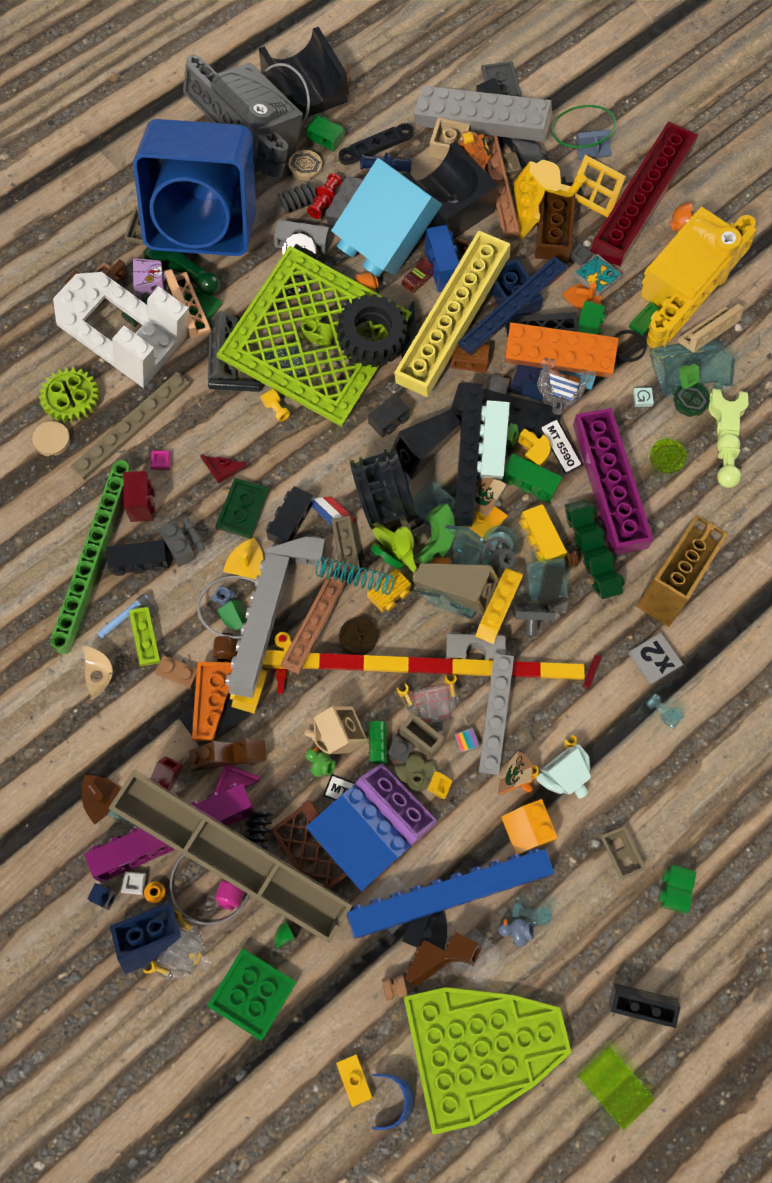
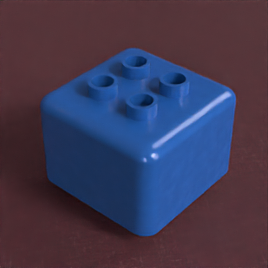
(195, 187)

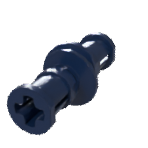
(397, 164)

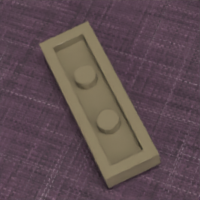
(345, 543)

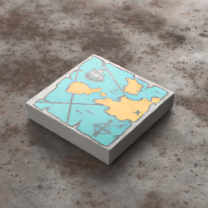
(599, 272)

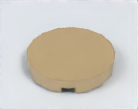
(51, 438)

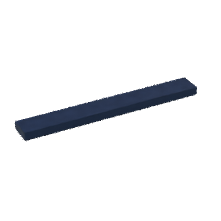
(512, 306)

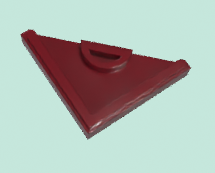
(221, 467)

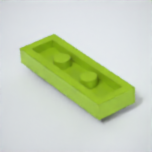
(144, 636)

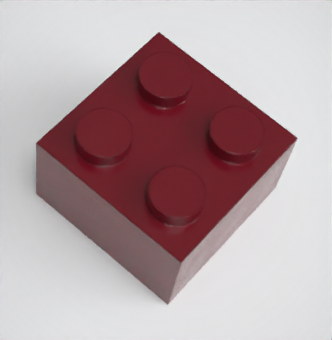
(139, 496)

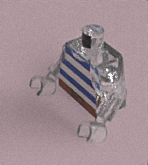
(559, 388)

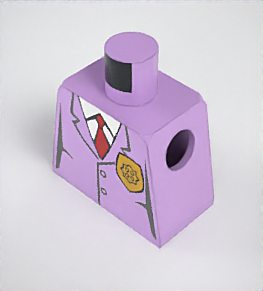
(147, 276)

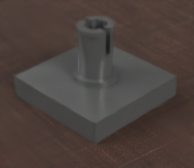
(532, 613)

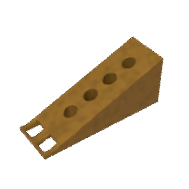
(681, 573)

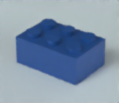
(441, 254)

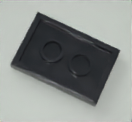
(229, 719)

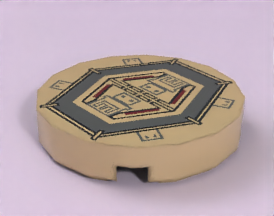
(305, 165)

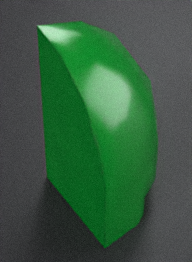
(233, 614)
(283, 935)

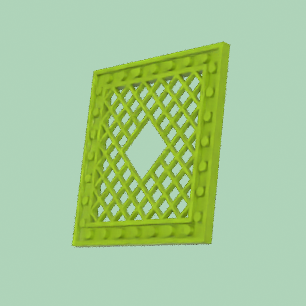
(233, 349)

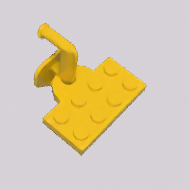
(530, 189)

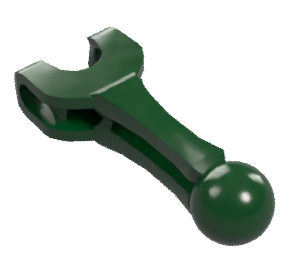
(206, 281)

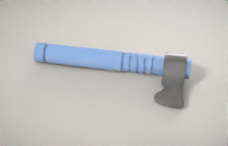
(142, 601)

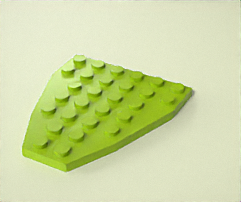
(480, 1051)

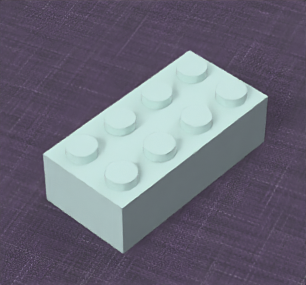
(493, 436)

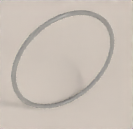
(308, 97)
(201, 595)
(190, 918)

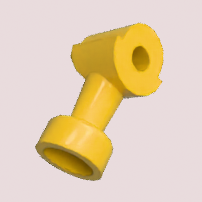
(271, 400)

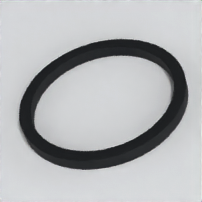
(640, 337)

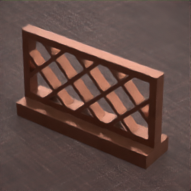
(311, 813)

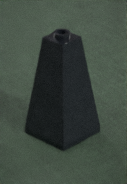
(424, 440)

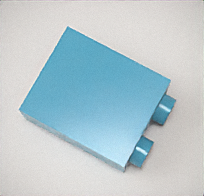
(385, 219)

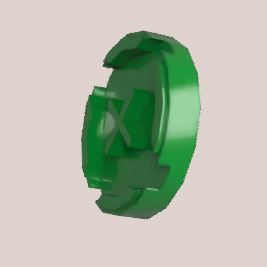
(387, 556)

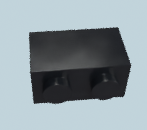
(389, 416)

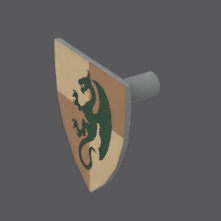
(487, 494)

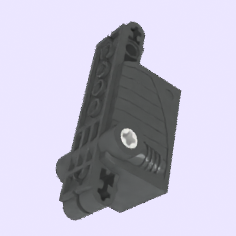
(249, 100)

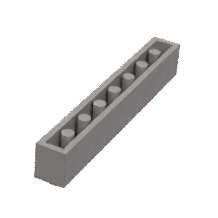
(259, 626)

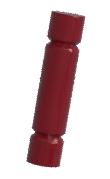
(591, 672)

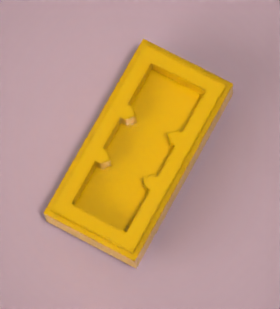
(354, 1080)

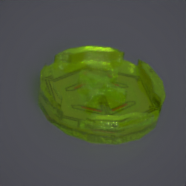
(668, 456)

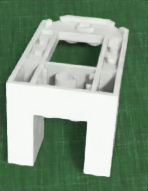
(134, 354)

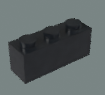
(290, 516)
(137, 557)
(644, 1005)

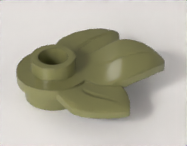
(413, 770)

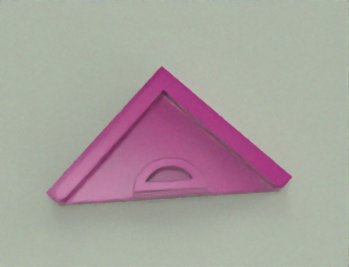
(232, 775)

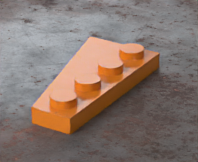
(210, 698)

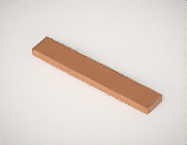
(313, 625)

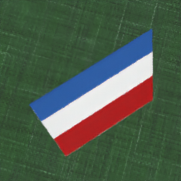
(330, 509)

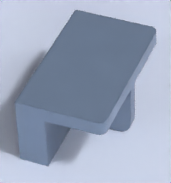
(597, 151)

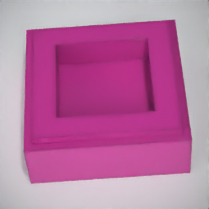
(160, 460)

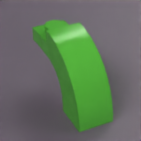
(441, 538)

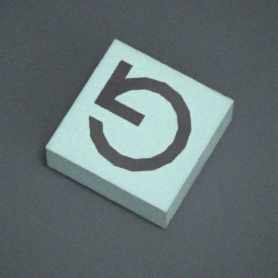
(643, 397)

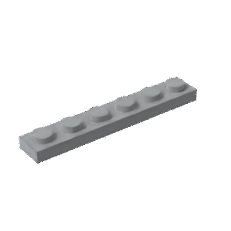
(496, 714)

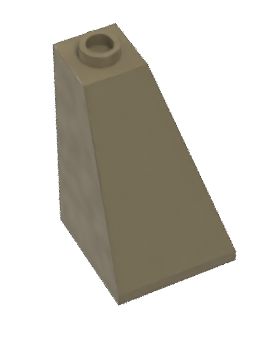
(462, 584)

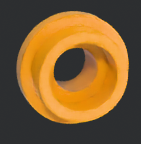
(161, 892)

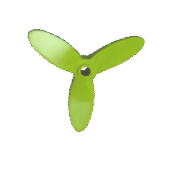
(398, 543)

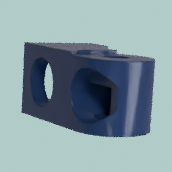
(102, 896)

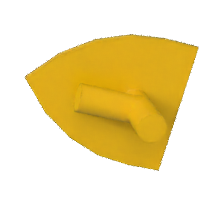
(245, 560)

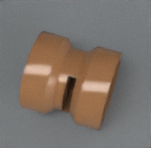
(394, 987)

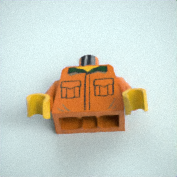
(476, 147)

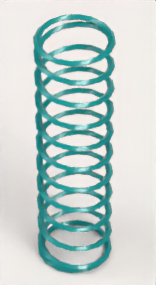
(323, 568)

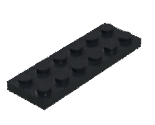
(522, 412)

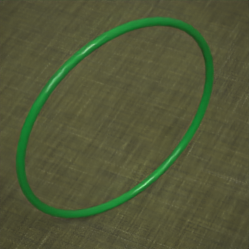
(583, 146)

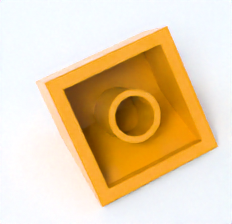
(529, 827)

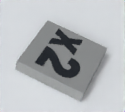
(655, 659)

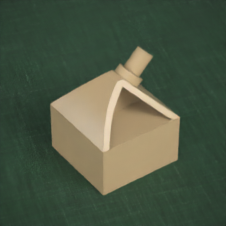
(337, 730)

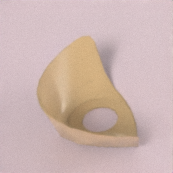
(96, 662)

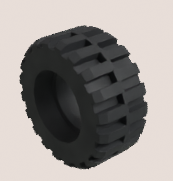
(375, 310)

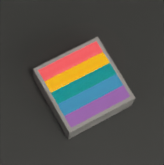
(466, 741)

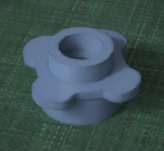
(221, 590)

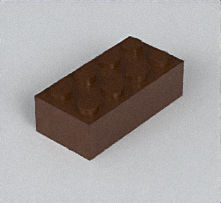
(555, 227)

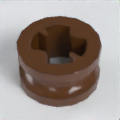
(571, 559)

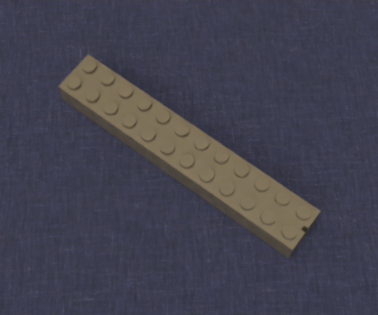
(230, 855)

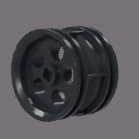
(382, 488)

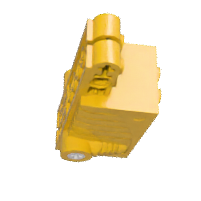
(692, 269)

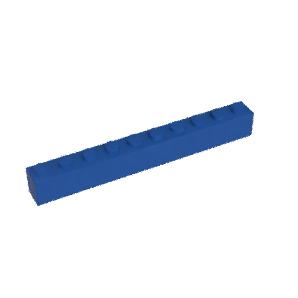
(449, 893)

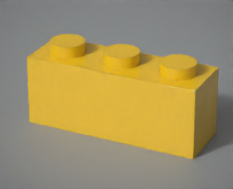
(542, 534)

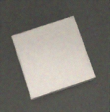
(133, 883)

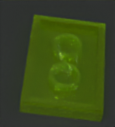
(616, 1087)

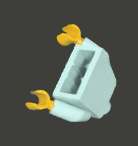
(567, 771)

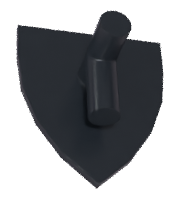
(428, 928)

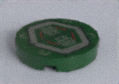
(692, 400)

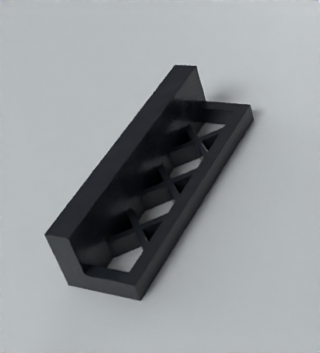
(554, 321)

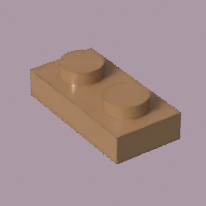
(176, 672)

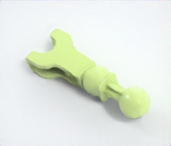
(728, 427)

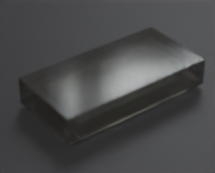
(551, 584)

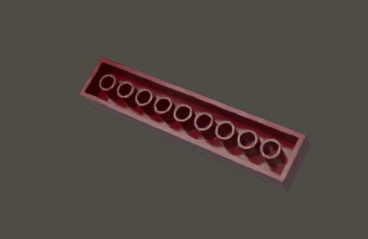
(643, 194)

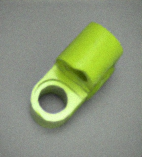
(321, 332)

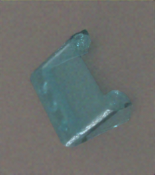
(713, 360)

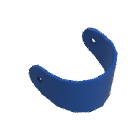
(408, 1098)

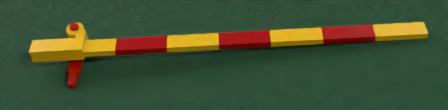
(412, 665)

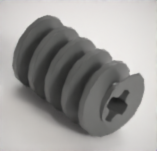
(297, 196)

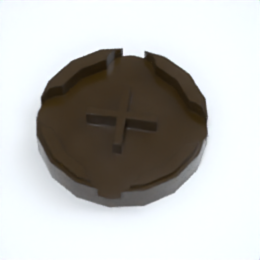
(358, 636)

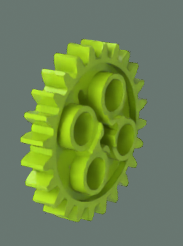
(53, 400)

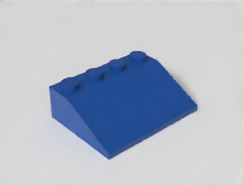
(358, 837)

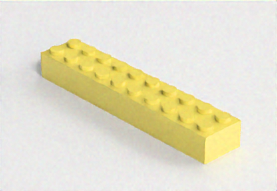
(452, 314)

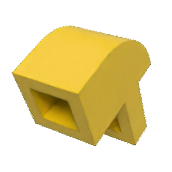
(538, 448)

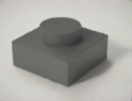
(400, 750)

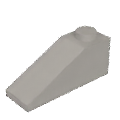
(301, 551)

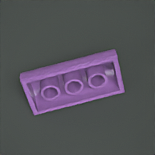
(396, 804)

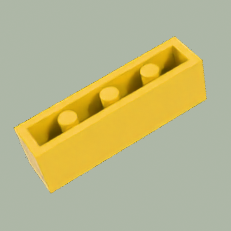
(499, 605)

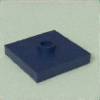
(526, 381)

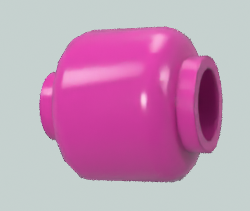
(229, 896)

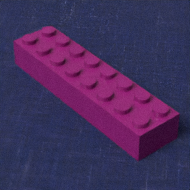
(612, 482)
(141, 847)

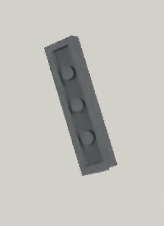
(216, 340)

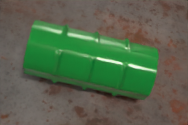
(377, 742)

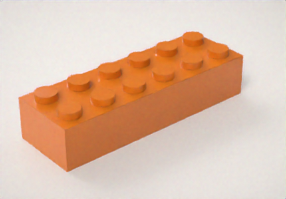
(569, 349)

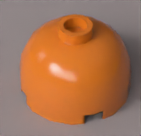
(681, 216)

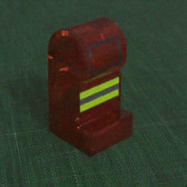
(418, 275)

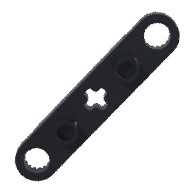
(385, 139)

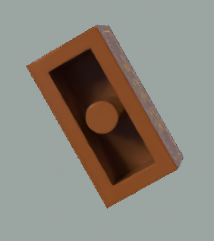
(476, 362)

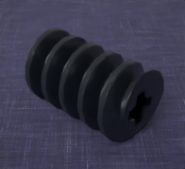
(258, 828)

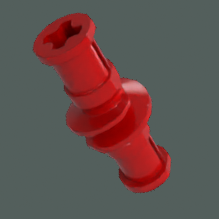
(324, 196)

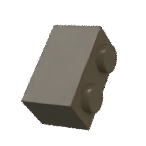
(421, 735)

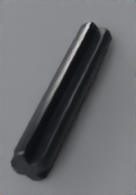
(234, 385)

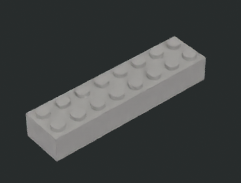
(485, 112)

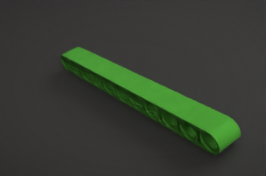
(90, 563)

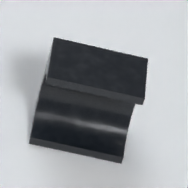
(320, 70)

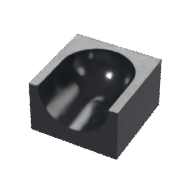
(463, 189)

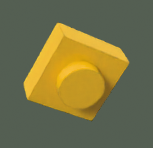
(439, 785)

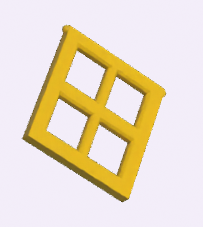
(597, 187)

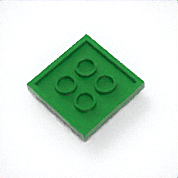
(252, 994)

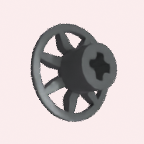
(500, 557)

